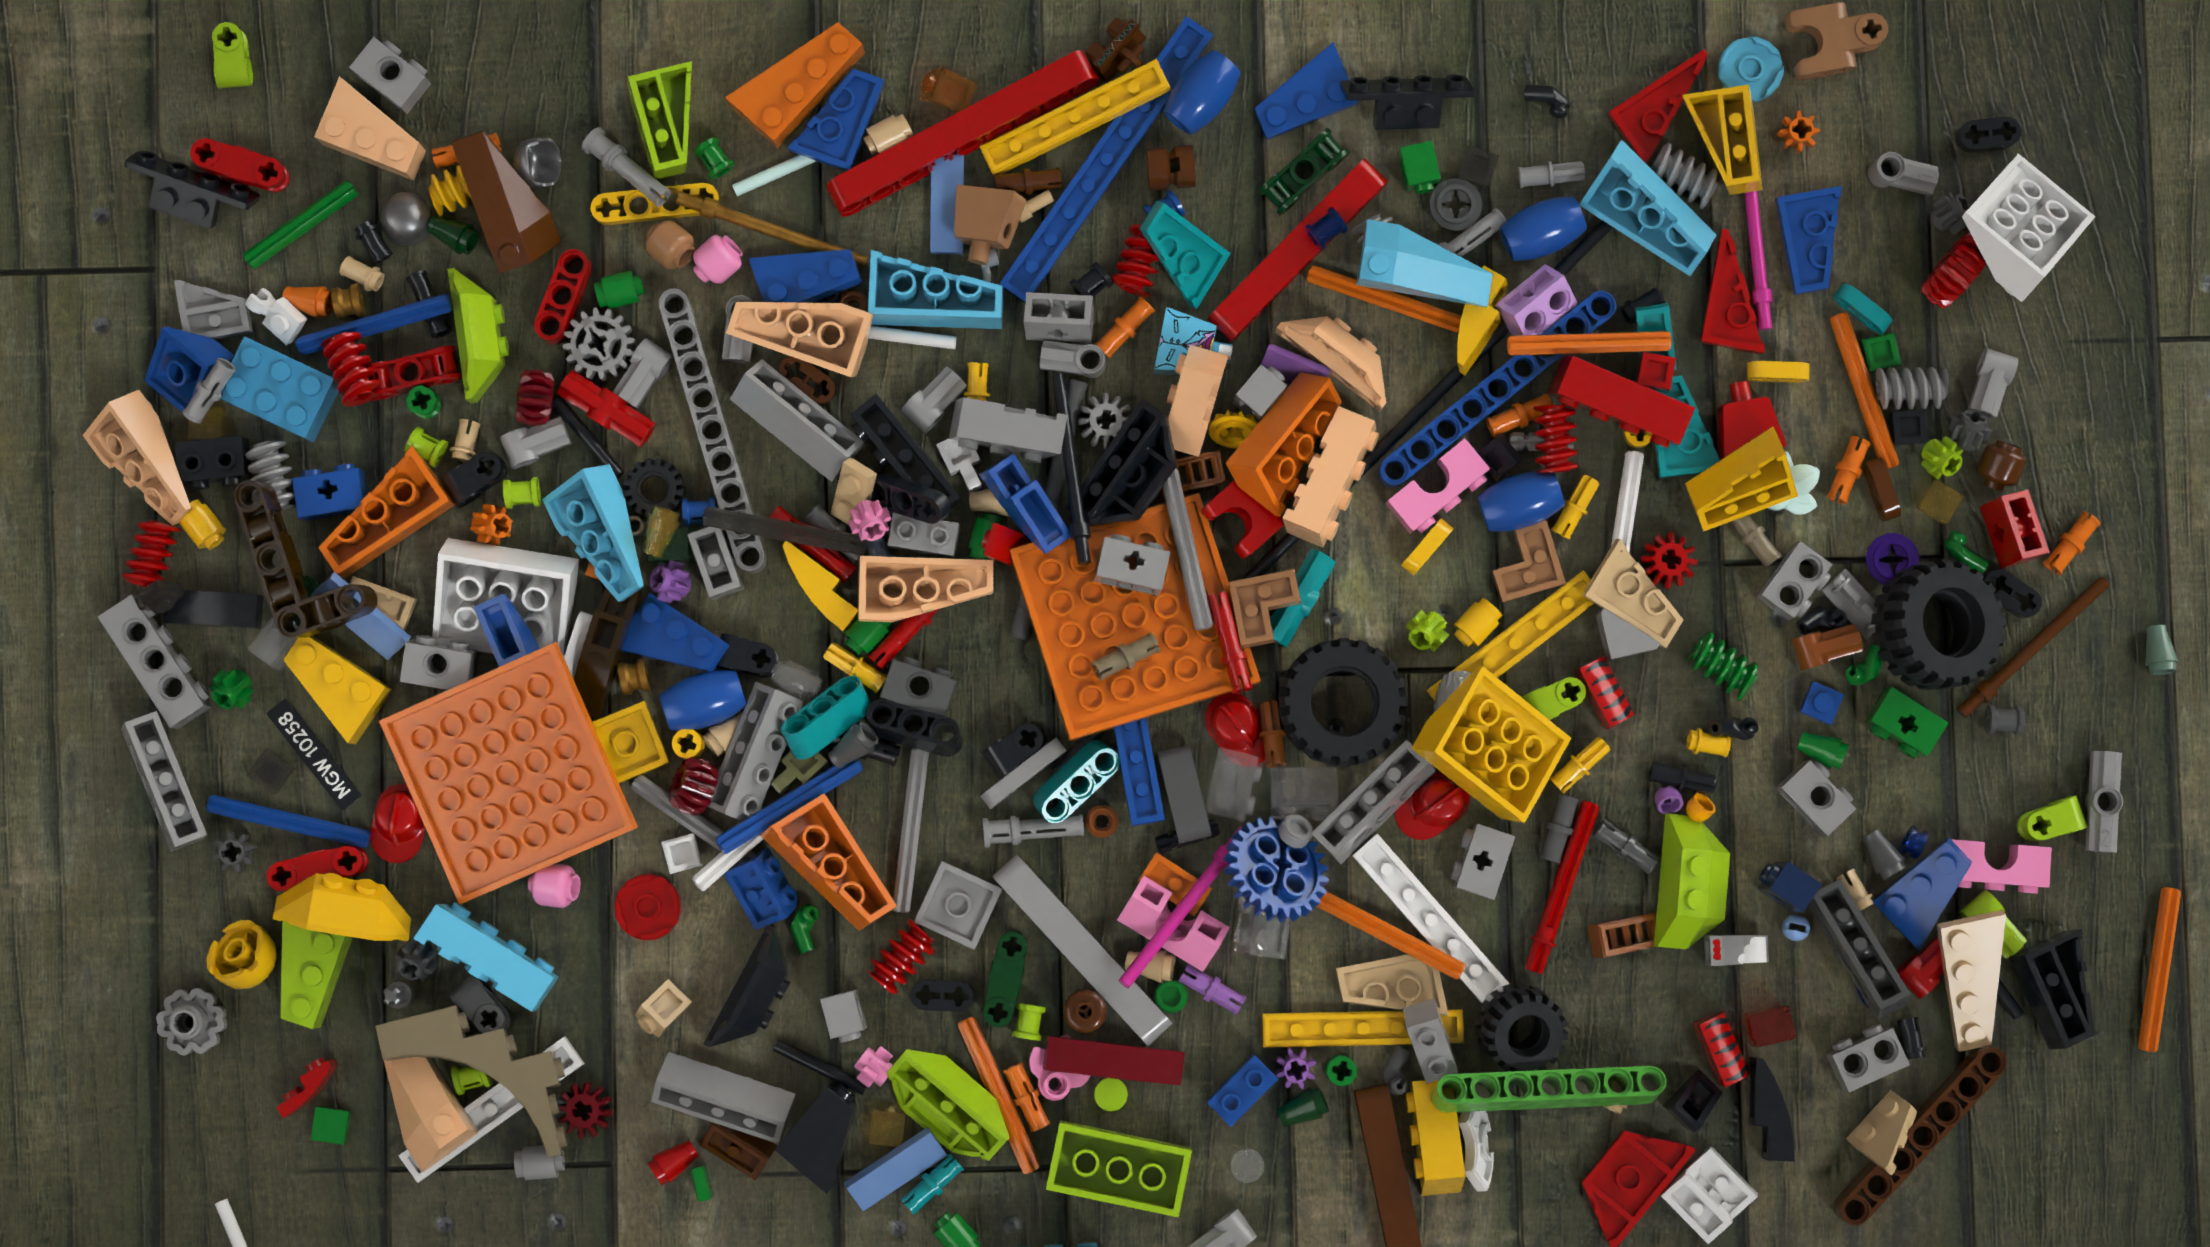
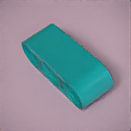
(826, 717)
(1060, 783)

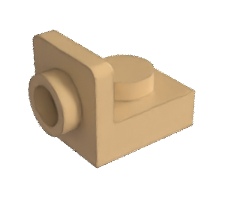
(662, 1009)

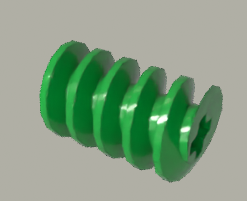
(1723, 665)

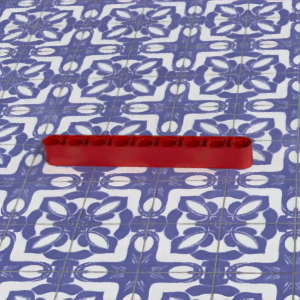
(962, 133)

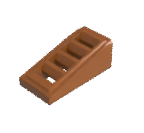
(1219, 476)
(1604, 937)

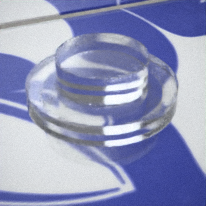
(1247, 1165)

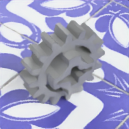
(587, 351)

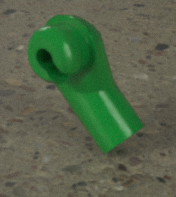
(1956, 548)
(1865, 671)
(801, 926)

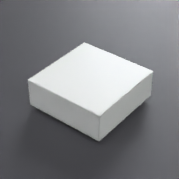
(682, 853)

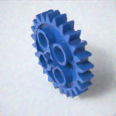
(1248, 862)

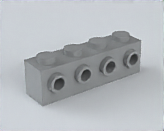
(794, 418)
(753, 752)
(723, 1097)

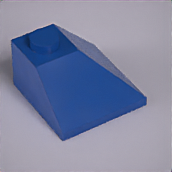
(181, 362)

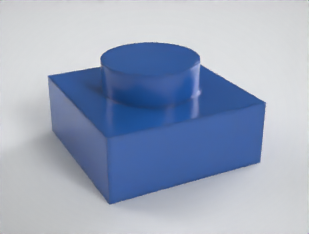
(1821, 703)

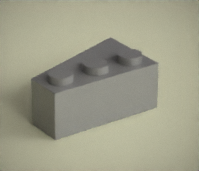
(1007, 429)

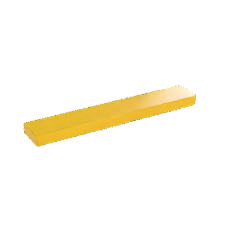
(1075, 118)
(1529, 630)
(1347, 1028)

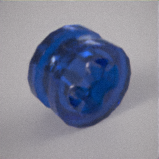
(1914, 842)

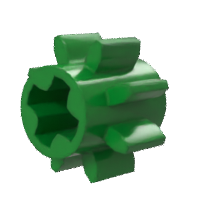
(231, 689)

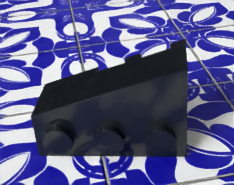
(2056, 988)

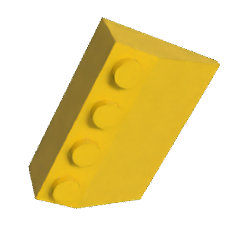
(1493, 745)

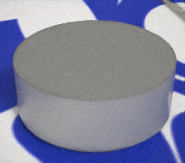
(1295, 831)

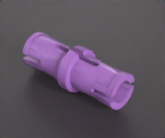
(1212, 989)

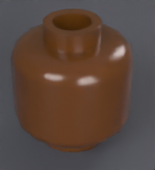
(2001, 465)
(1072, 1010)

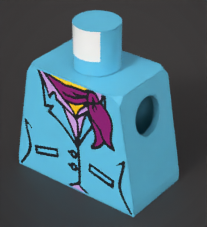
(1178, 334)

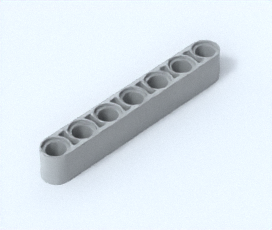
(1081, 949)

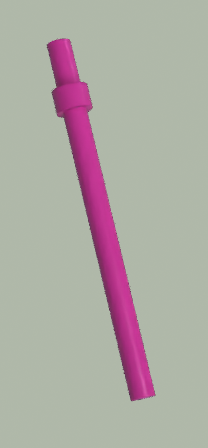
(1762, 294)
(1176, 916)

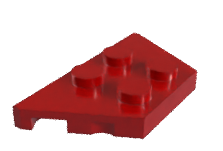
(1630, 1180)

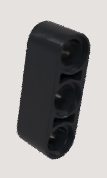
(904, 716)

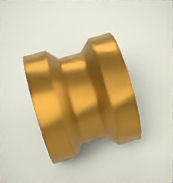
(348, 302)
(634, 676)

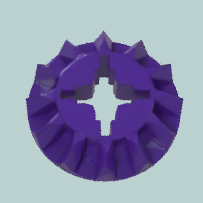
(1879, 548)

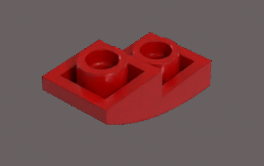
(1000, 540)
(314, 1080)

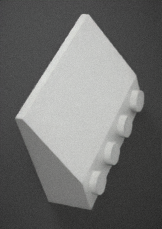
(2024, 226)
(535, 583)

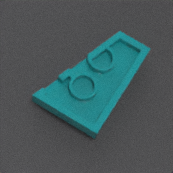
(1184, 251)

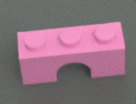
(1462, 470)
(2026, 867)
(1191, 941)

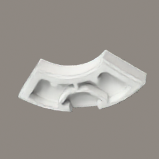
(1478, 1159)

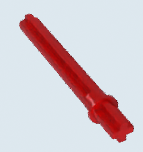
(1561, 888)

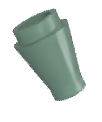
(2160, 653)

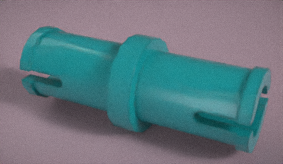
(932, 1184)

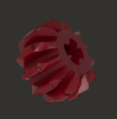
(534, 397)
(693, 786)
(581, 1120)

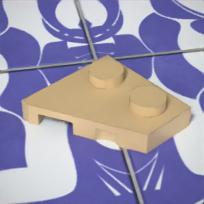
(1884, 1131)

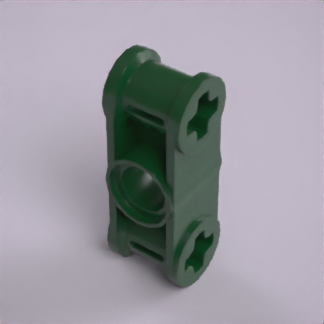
(1292, 187)
(1005, 979)

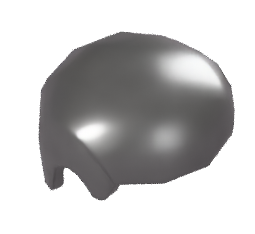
(538, 162)
(405, 218)

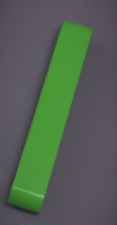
(1562, 1080)

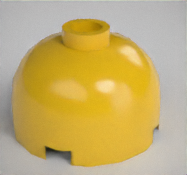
(242, 955)

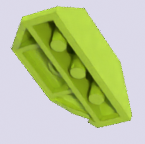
(478, 335)
(1690, 883)
(949, 1103)

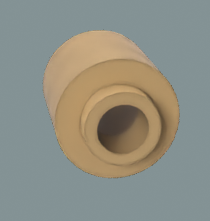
(887, 134)

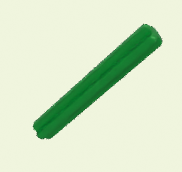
(300, 224)

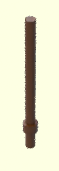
(1987, 688)

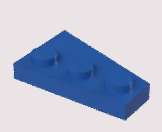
(805, 275)

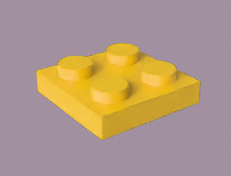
(631, 741)

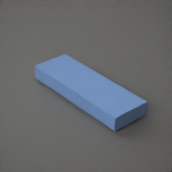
(943, 197)
(373, 628)
(895, 1169)

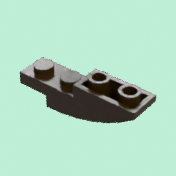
(602, 650)

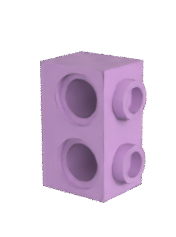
(1537, 302)

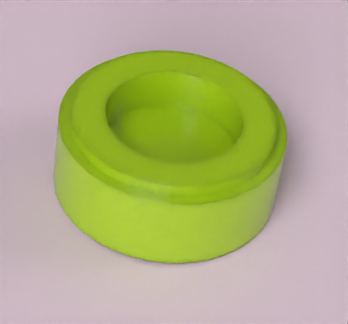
(1110, 1094)

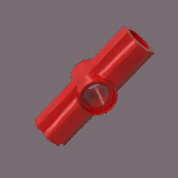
(606, 408)

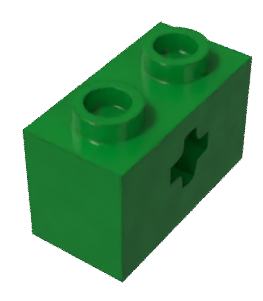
(1924, 724)

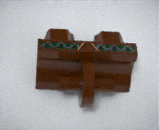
(1122, 50)

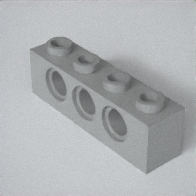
(177, 710)
(163, 781)
(1373, 802)

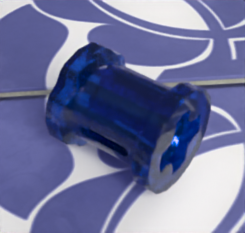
(1326, 228)

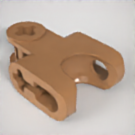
(1836, 36)

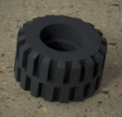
(1508, 1007)

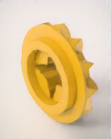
(1232, 437)

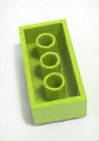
(1119, 1168)

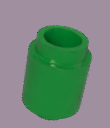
(619, 290)
(980, 527)
(865, 635)
(955, 1231)

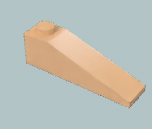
(813, 332)
(133, 441)
(912, 586)
(427, 1110)

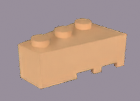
(366, 133)
(1194, 397)

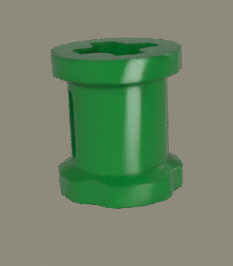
(714, 158)
(433, 405)
(1345, 1079)

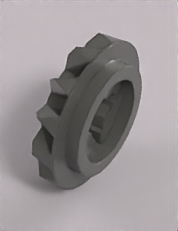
(1466, 194)

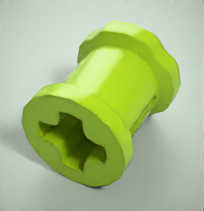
(427, 446)
(521, 492)
(1028, 1021)
(468, 1078)

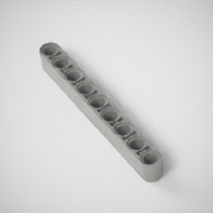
(705, 416)

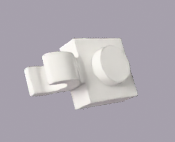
(280, 315)
(962, 461)

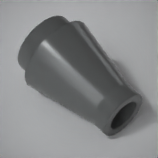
(855, 743)
(1883, 855)

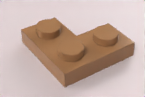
(1539, 566)
(1253, 600)

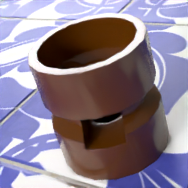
(1159, 167)

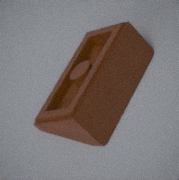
(738, 1149)

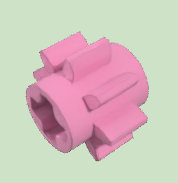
(869, 520)
(874, 1066)

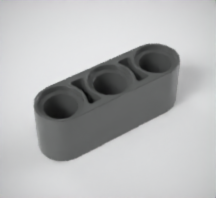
(1184, 794)

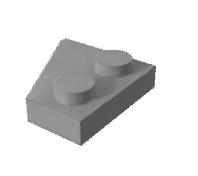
(211, 312)

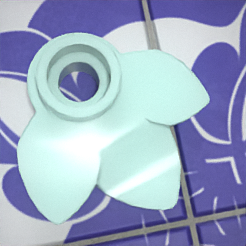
(1805, 479)

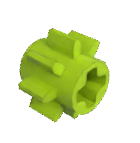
(1941, 457)
(1427, 630)

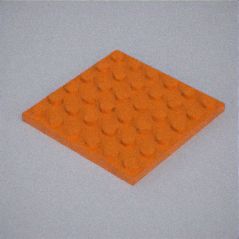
(1089, 619)
(508, 773)

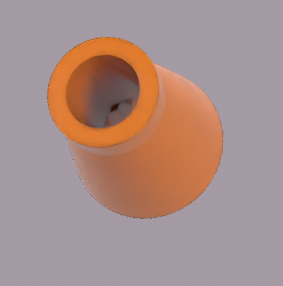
(310, 300)

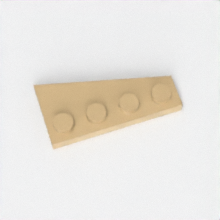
(1971, 973)

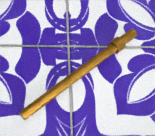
(709, 208)

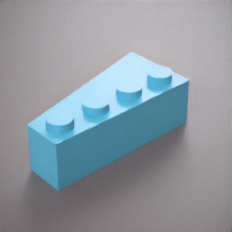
(1648, 210)
(929, 297)
(488, 955)

